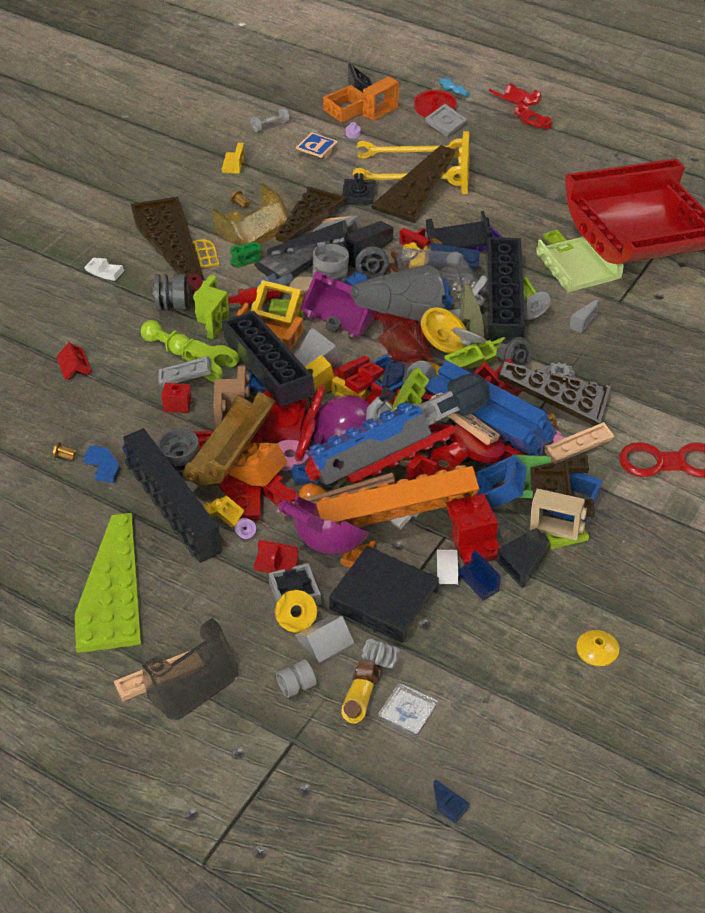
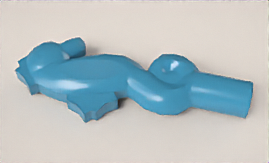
(447, 85)

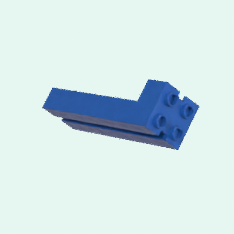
(506, 414)

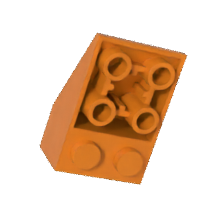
(259, 463)

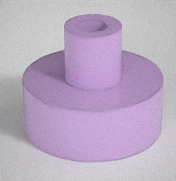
(353, 130)
(245, 528)

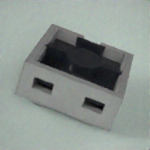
(297, 579)

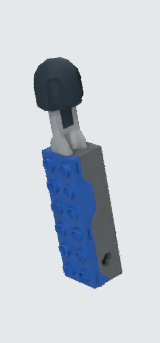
(393, 430)

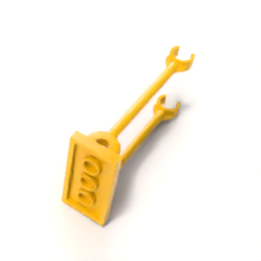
(463, 155)

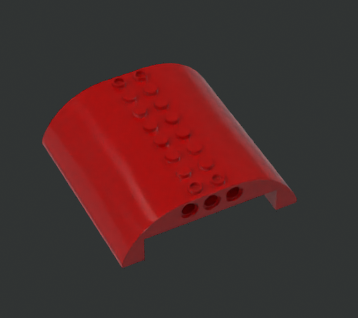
(636, 211)

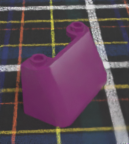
(333, 298)

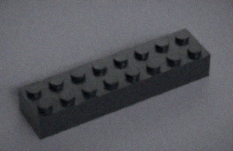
(505, 288)
(268, 358)
(172, 495)

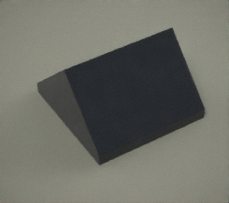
(357, 78)

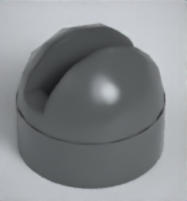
(334, 320)

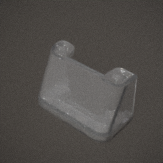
(450, 266)

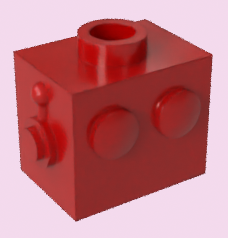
(176, 397)

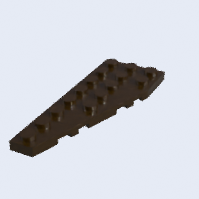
(167, 231)

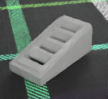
(584, 316)

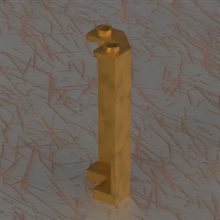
(228, 440)

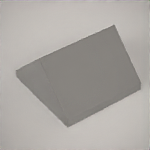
(326, 638)

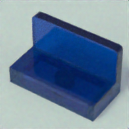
(480, 576)

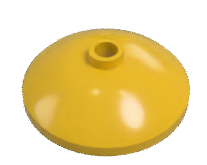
(437, 329)

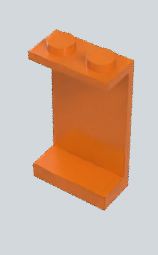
(286, 333)

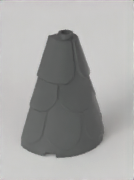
(402, 292)

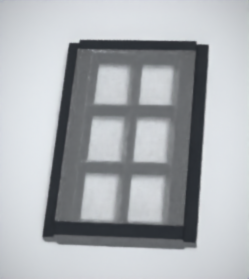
(286, 263)

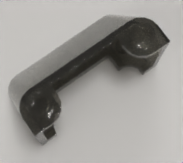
(194, 676)

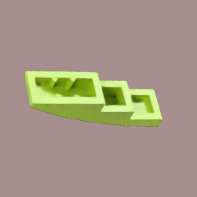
(475, 354)
(412, 389)

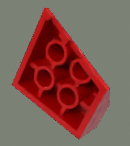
(284, 421)

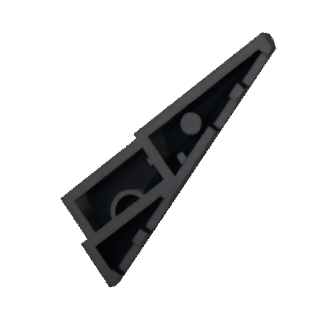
(327, 235)

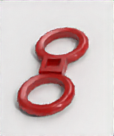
(309, 423)
(665, 460)

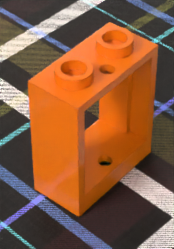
(388, 86)
(332, 101)

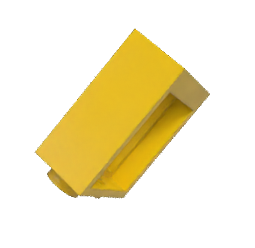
(294, 305)

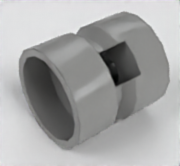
(299, 677)

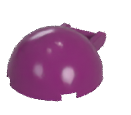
(338, 416)
(320, 534)

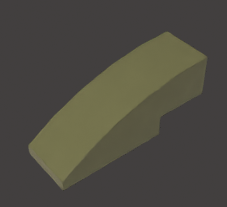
(470, 312)

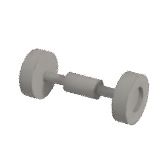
(283, 115)

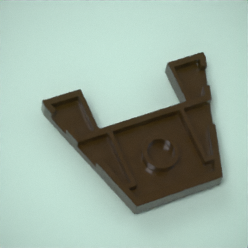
(557, 479)

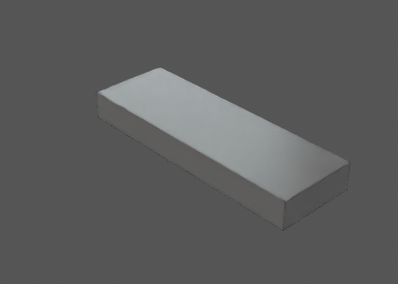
(185, 371)

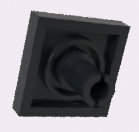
(359, 190)

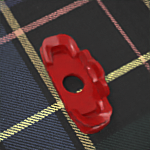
(524, 113)
(453, 454)

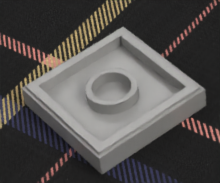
(446, 120)

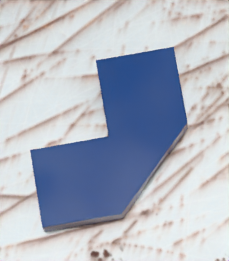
(108, 466)

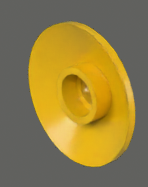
(595, 654)

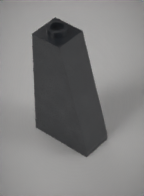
(373, 235)

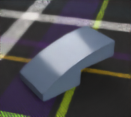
(272, 278)

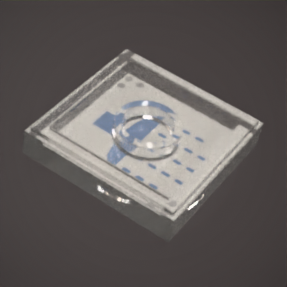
(407, 710)

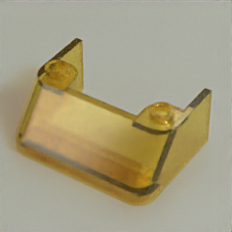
(255, 226)

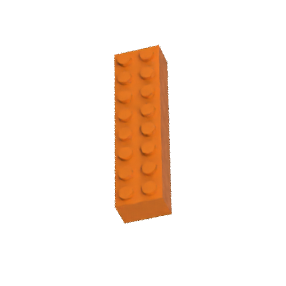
(399, 499)

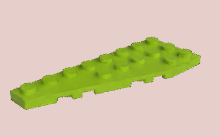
(109, 603)

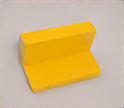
(234, 161)
(340, 390)

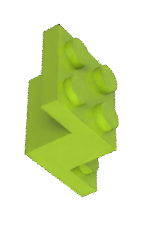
(211, 306)

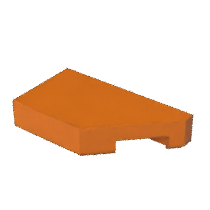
(350, 557)

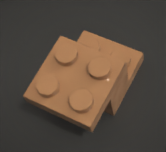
(226, 391)

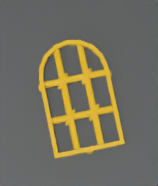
(207, 253)

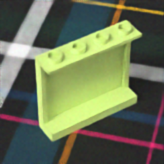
(578, 266)

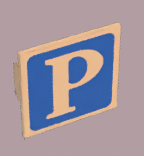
(317, 145)

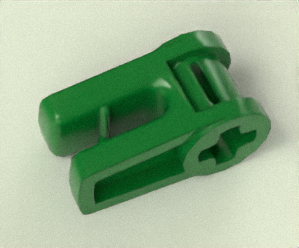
(245, 254)

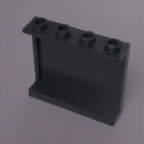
(383, 593)

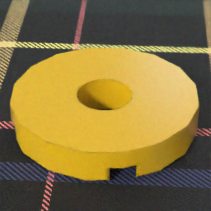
(284, 606)

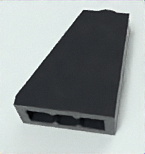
(523, 555)

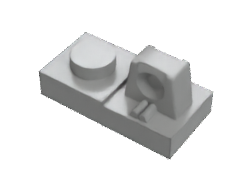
(479, 289)

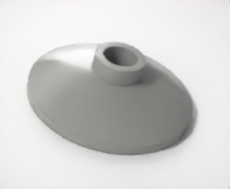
(536, 305)
(468, 337)

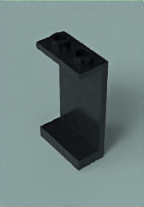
(461, 235)

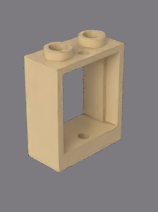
(558, 503)

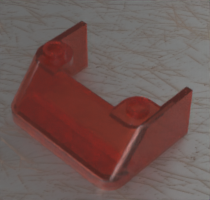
(403, 338)

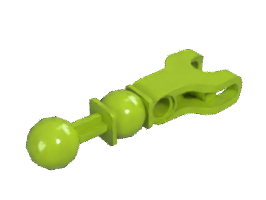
(191, 349)

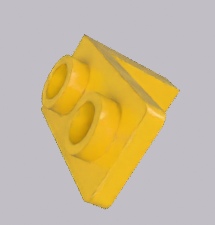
(225, 509)

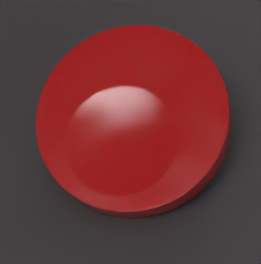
(431, 100)
(476, 448)

